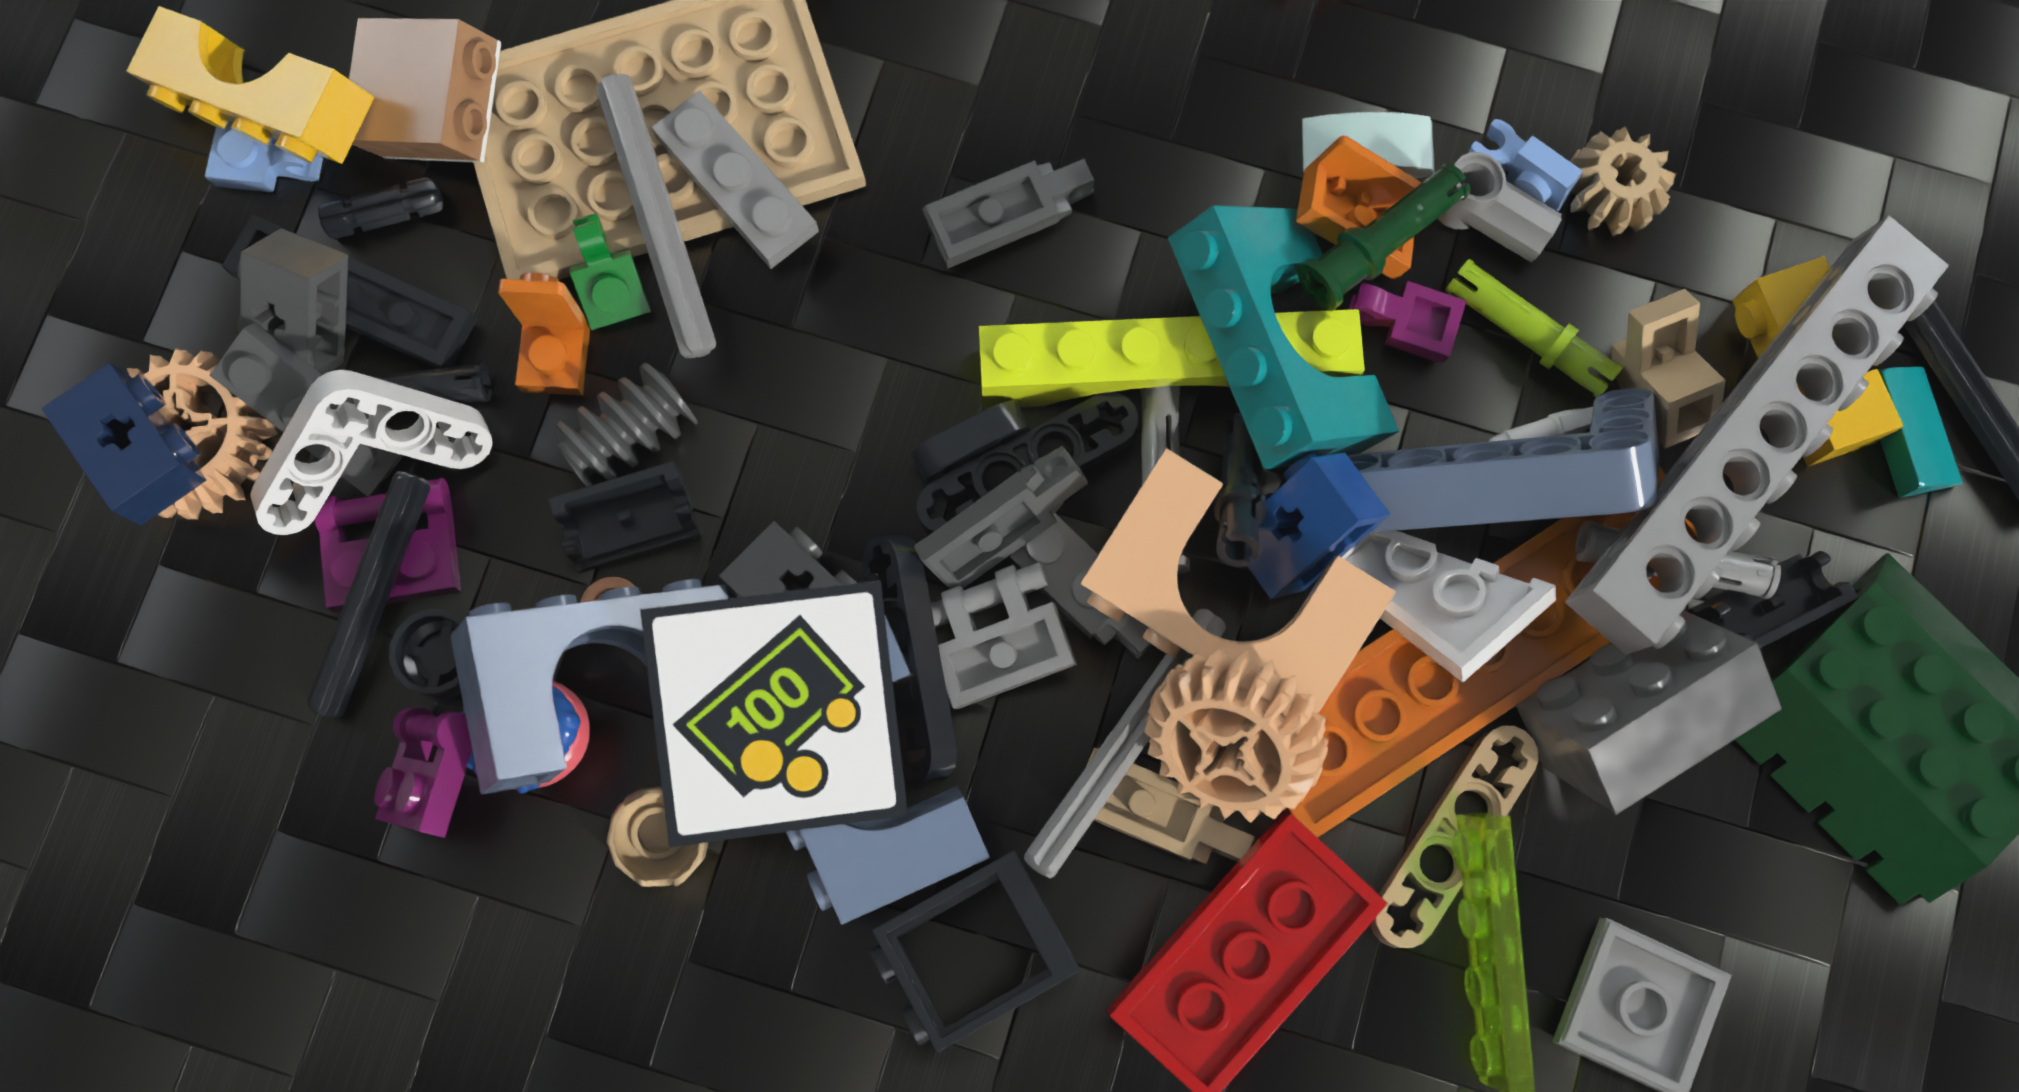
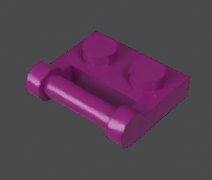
(429, 562)
(422, 792)

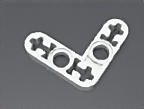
(346, 429)

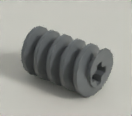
(622, 426)

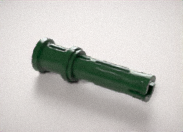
(1364, 250)

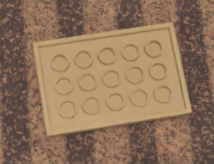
(555, 155)

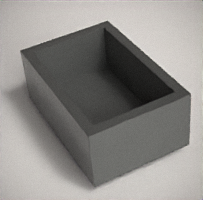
(1648, 715)

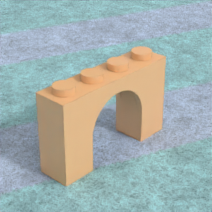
(1140, 578)

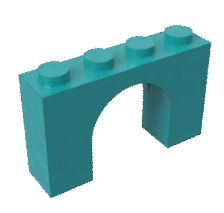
(1291, 410)

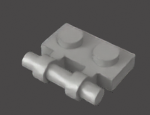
(1006, 652)

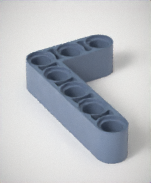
(1525, 478)

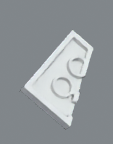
(1446, 605)

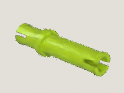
(1534, 329)

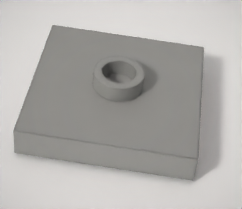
(1642, 1008)

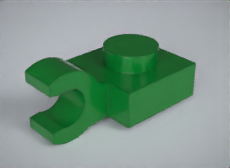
(607, 280)

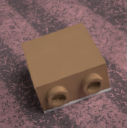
(428, 87)

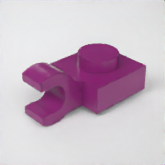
(1417, 319)

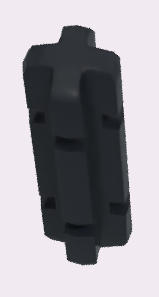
(380, 207)

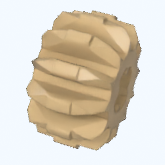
(1632, 164)

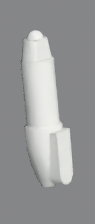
(1558, 423)

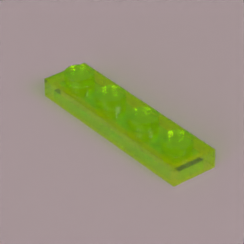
(1496, 968)

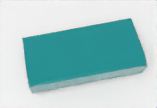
(1920, 450)

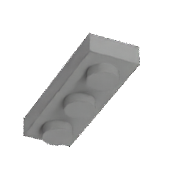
(735, 179)

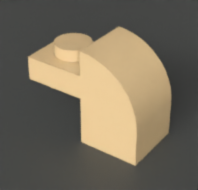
(1664, 360)

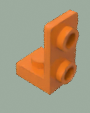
(552, 334)

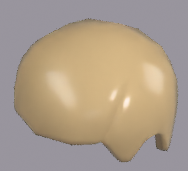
(641, 843)

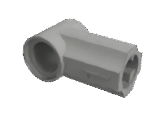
(1501, 208)

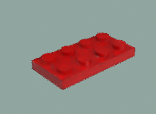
(1246, 956)

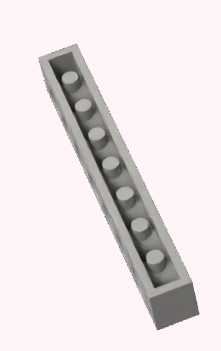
(1859, 305)

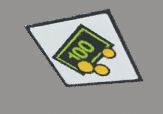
(774, 713)

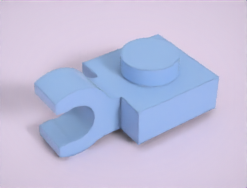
(1532, 165)
(252, 166)

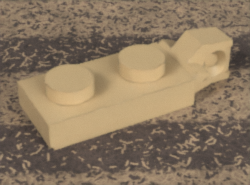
(1152, 812)

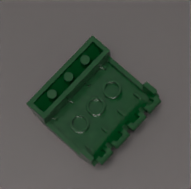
(1902, 735)

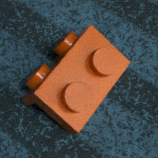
(1350, 189)

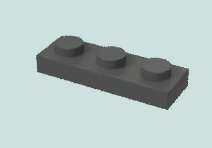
(274, 385)

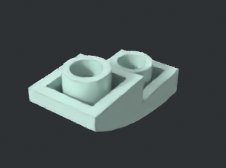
(1396, 137)

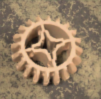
(226, 445)
(1236, 735)

